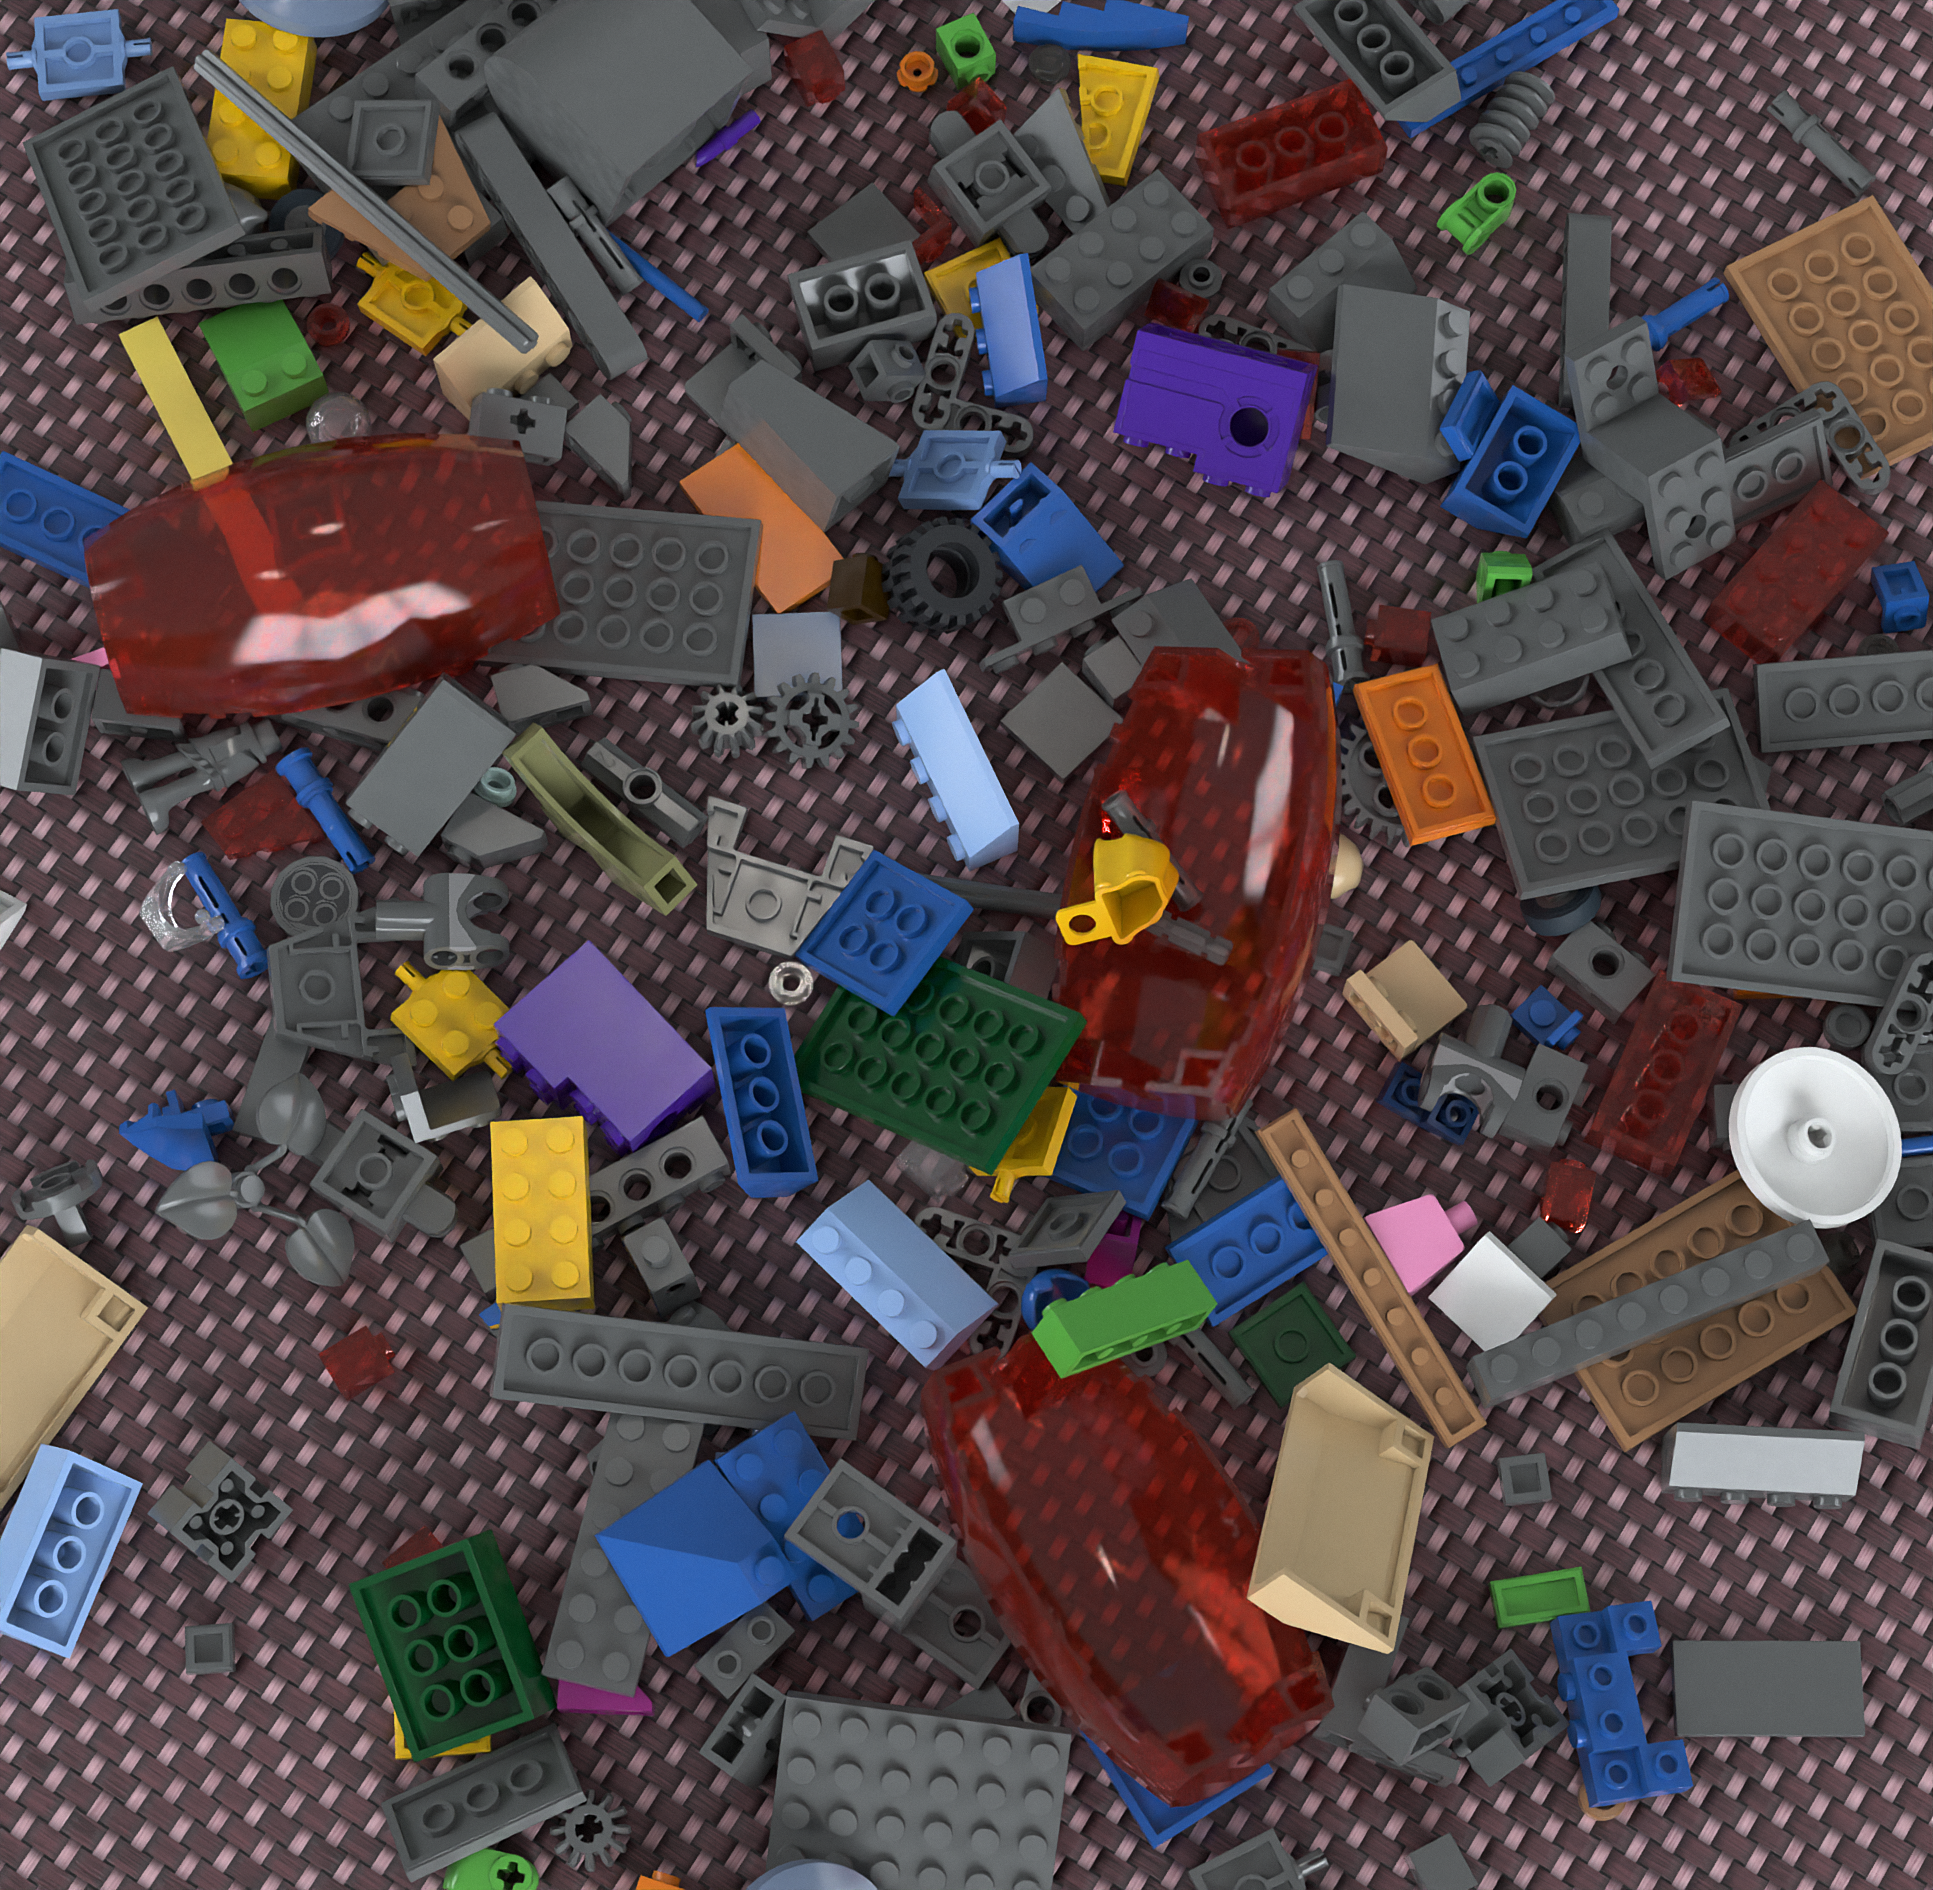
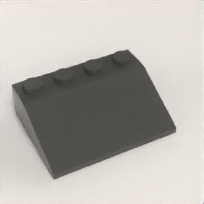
(1395, 379)

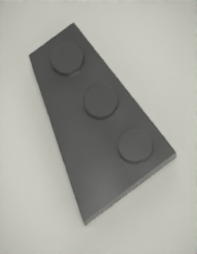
(1059, 153)

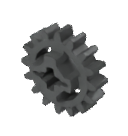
(813, 703)

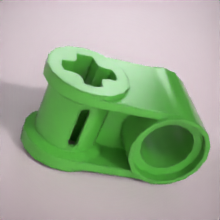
(1476, 218)
(487, 1871)

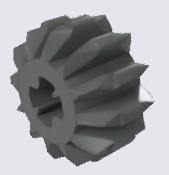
(732, 736)
(602, 1841)

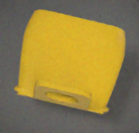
(1130, 890)

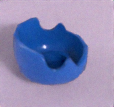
(1047, 1288)

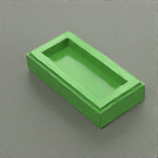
(1538, 1597)

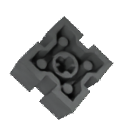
(220, 1511)
(1504, 1719)

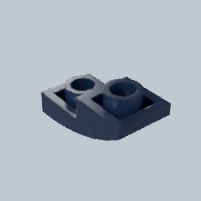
(1450, 1117)

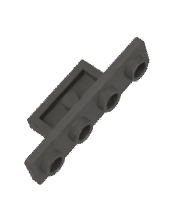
(1051, 611)

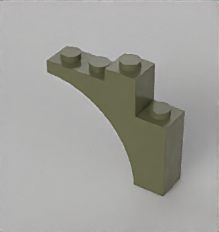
(596, 825)

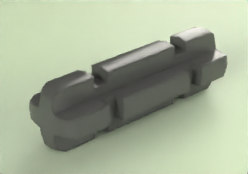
(1192, 938)

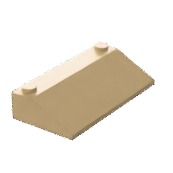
(55, 1340)
(1342, 1513)

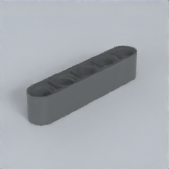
(1583, 287)

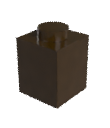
(857, 590)

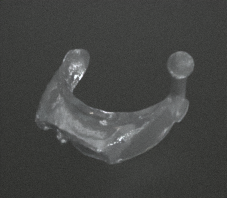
(159, 919)

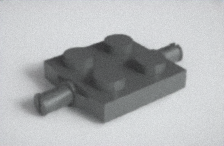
(1257, 1866)

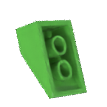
(264, 361)

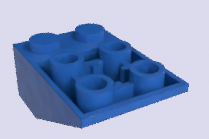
(1043, 533)

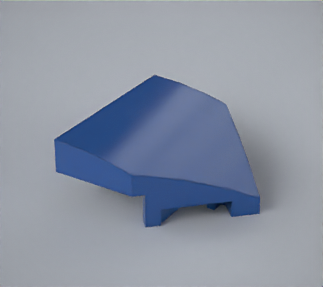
(172, 1139)

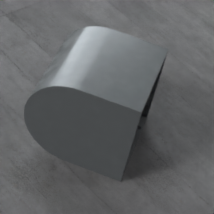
(616, 93)

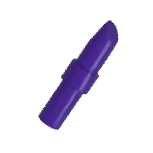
(726, 137)

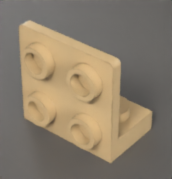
(1404, 999)

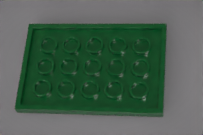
(948, 1068)

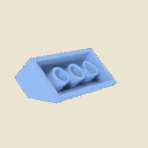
(957, 773)
(898, 1274)
(60, 1546)

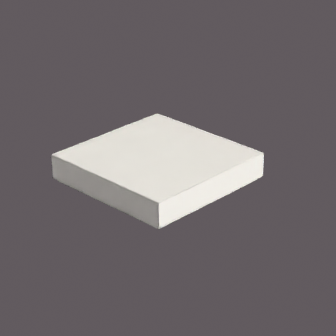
(1492, 1294)

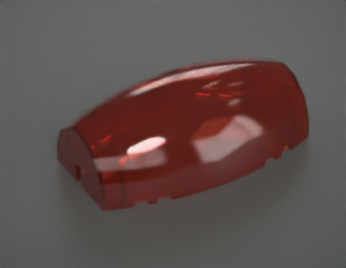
(320, 575)
(1249, 802)
(1120, 1567)

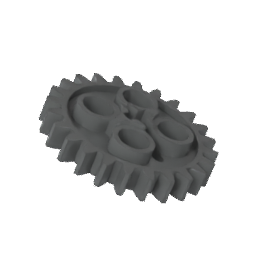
(1364, 786)

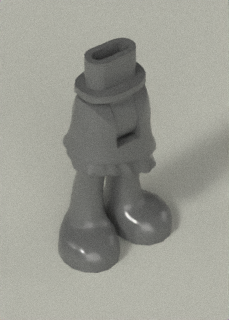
(217, 762)

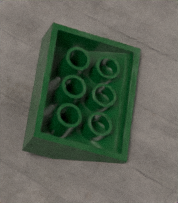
(453, 1646)

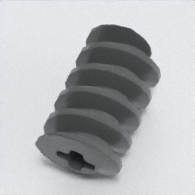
(1510, 118)

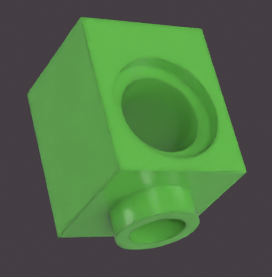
(963, 36)

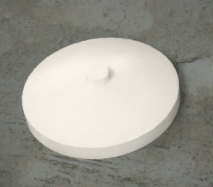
(1815, 1137)

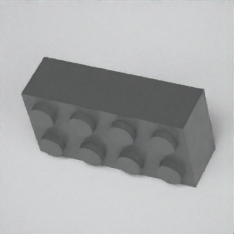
(1118, 257)
(1531, 638)
(1889, 1355)

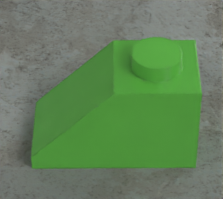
(1501, 573)

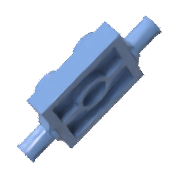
(79, 54)
(953, 469)

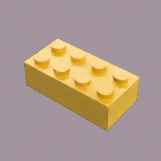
(283, 72)
(542, 1213)

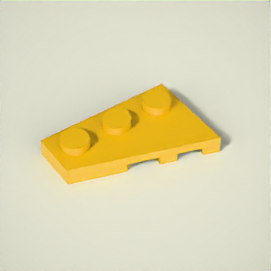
(1114, 112)

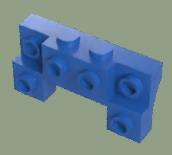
(1605, 1707)

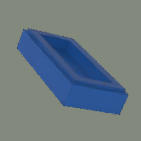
(1469, 415)

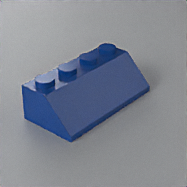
(762, 1100)

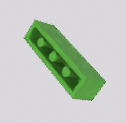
(1123, 1317)

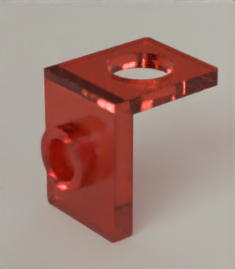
(934, 240)
(1176, 307)
(1687, 380)

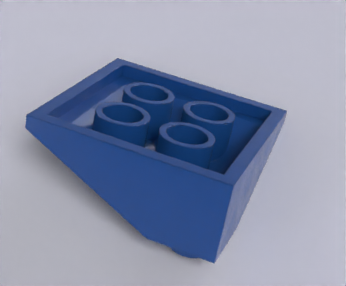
(694, 1558)

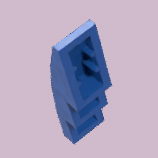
(1117, 28)

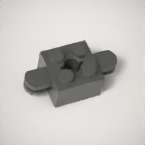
(988, 184)
(381, 1179)

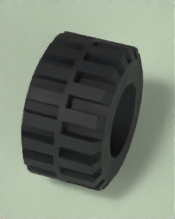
(967, 557)

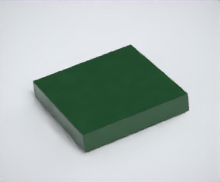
(1290, 1343)

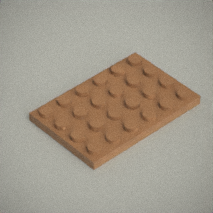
(1851, 312)
(1692, 1366)

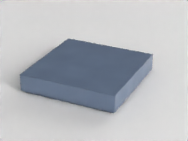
(794, 646)

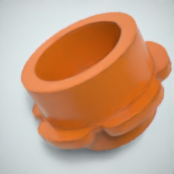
(914, 62)

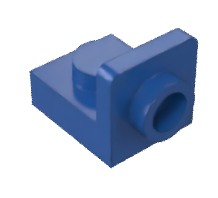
(1901, 596)
(1547, 1020)
(217, 1114)

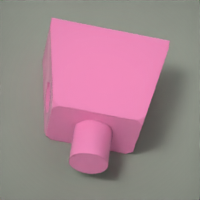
(1421, 1238)

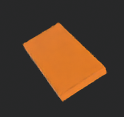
(793, 551)
(1424, 754)

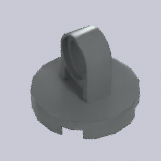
(59, 1194)

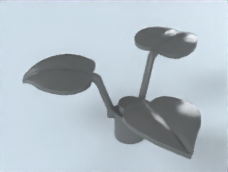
(208, 1195)

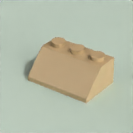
(487, 360)

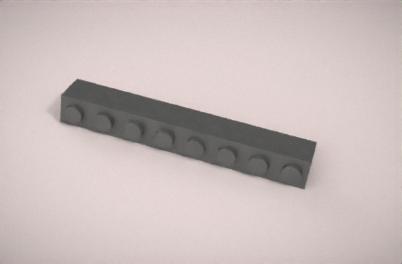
(1647, 1313)

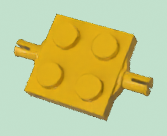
(410, 306)
(452, 1020)
(1036, 1144)

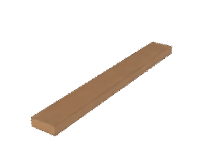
(1371, 1278)

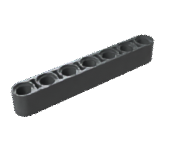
(550, 245)

